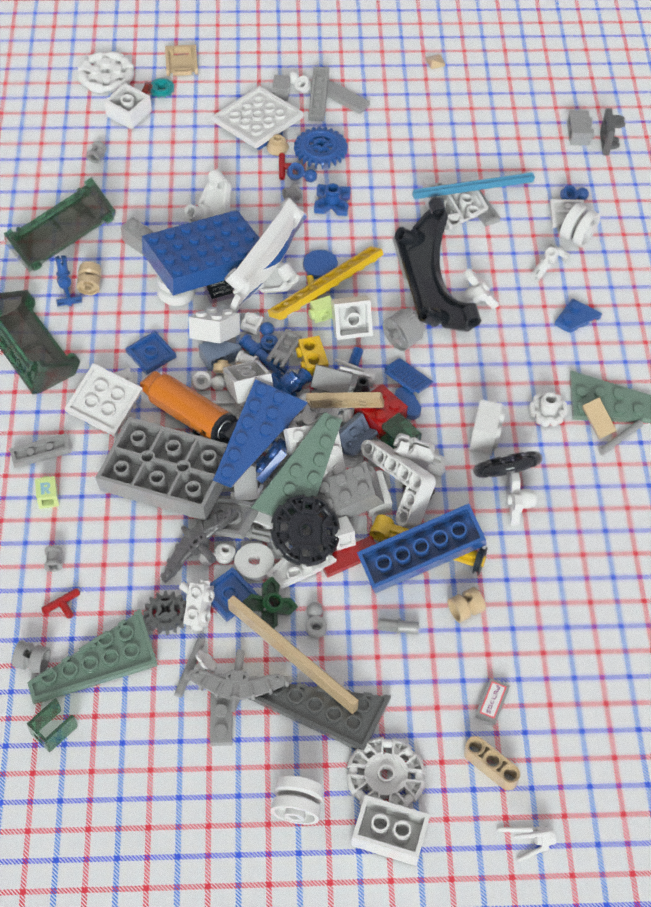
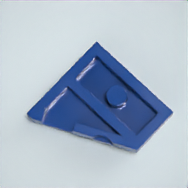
(576, 316)

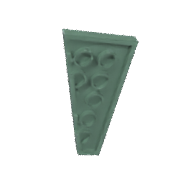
(620, 402)
(303, 469)
(105, 658)

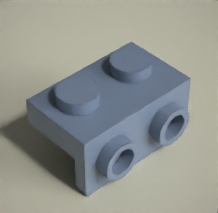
(354, 434)

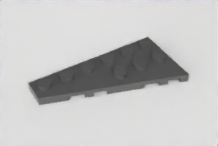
(325, 715)

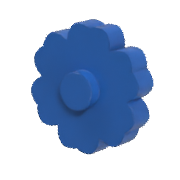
(287, 383)

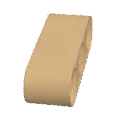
(495, 773)

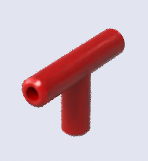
(282, 166)
(62, 603)

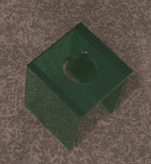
(397, 425)
(44, 718)

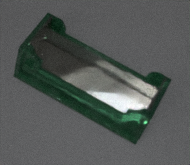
(60, 226)
(30, 345)

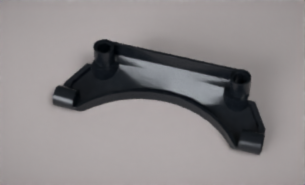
(421, 262)

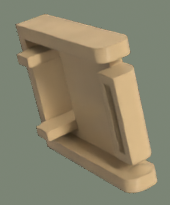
(181, 64)

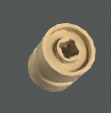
(89, 278)
(466, 604)

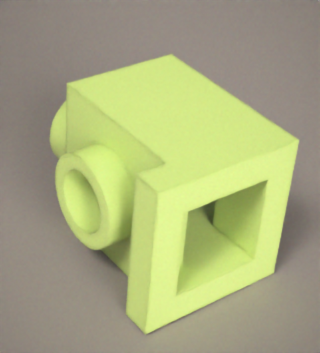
(320, 309)

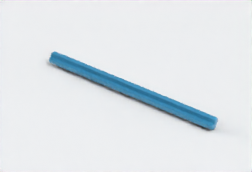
(473, 185)

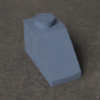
(211, 352)

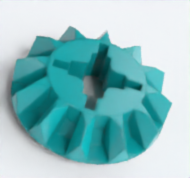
(162, 83)

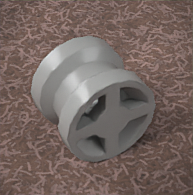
(293, 192)

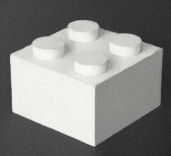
(128, 106)
(352, 317)
(214, 325)
(487, 427)

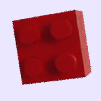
(378, 416)

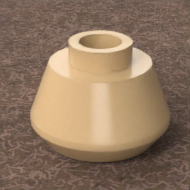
(277, 145)

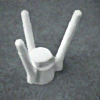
(358, 371)
(542, 836)

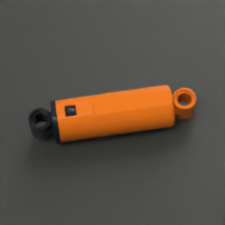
(189, 407)

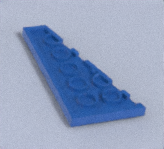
(259, 424)

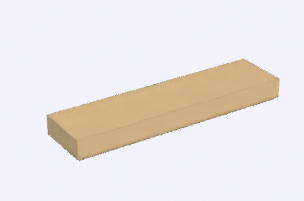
(345, 400)

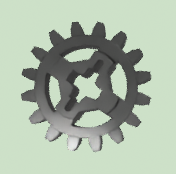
(166, 612)

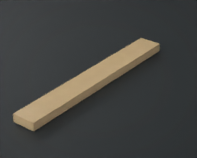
(294, 655)

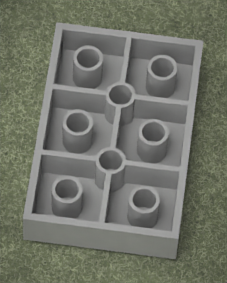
(163, 468)

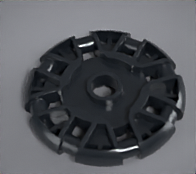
(513, 462)
(294, 533)

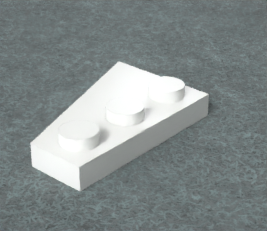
(288, 573)

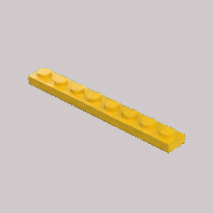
(324, 283)

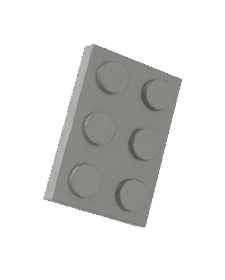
(241, 523)

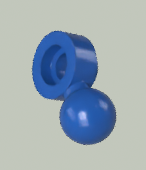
(309, 175)
(570, 192)
(267, 330)

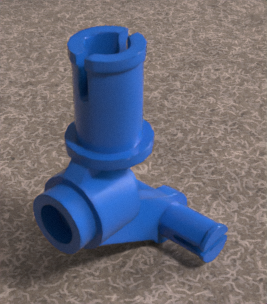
(64, 282)

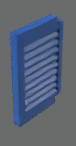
(407, 376)

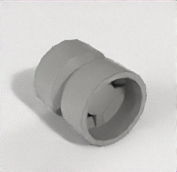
(31, 657)

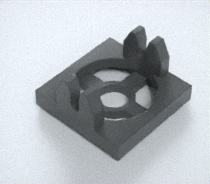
(607, 131)

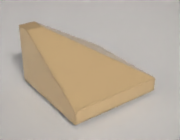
(435, 61)

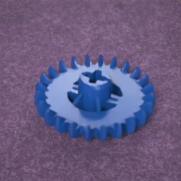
(319, 150)

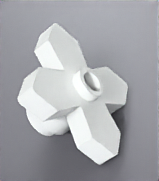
(479, 290)
(518, 498)

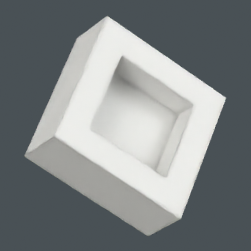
(251, 323)

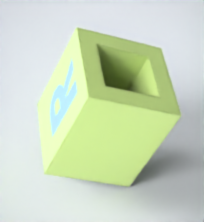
(46, 492)

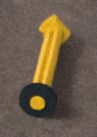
(385, 528)

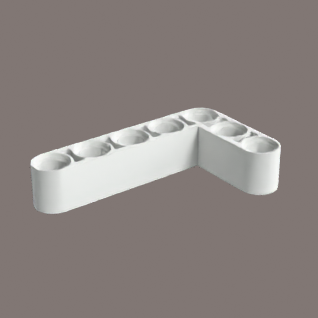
(417, 480)

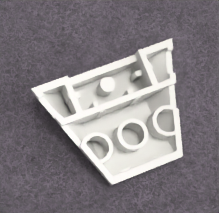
(459, 206)

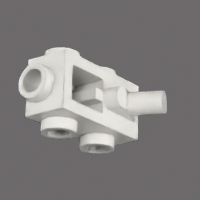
(198, 603)

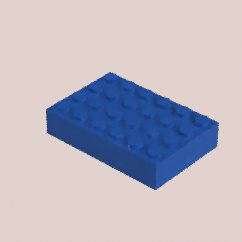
(199, 251)

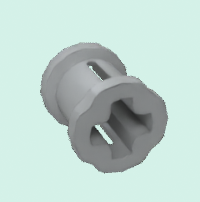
(96, 152)
(53, 556)

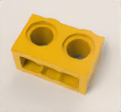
(311, 353)

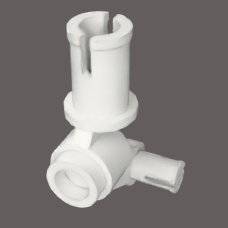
(550, 256)

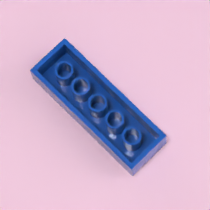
(422, 548)

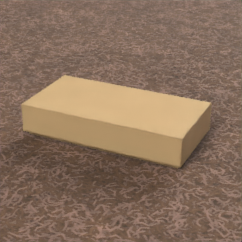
(599, 418)

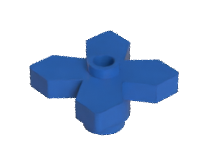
(332, 198)

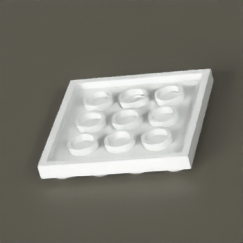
(257, 117)

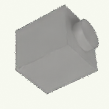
(281, 86)

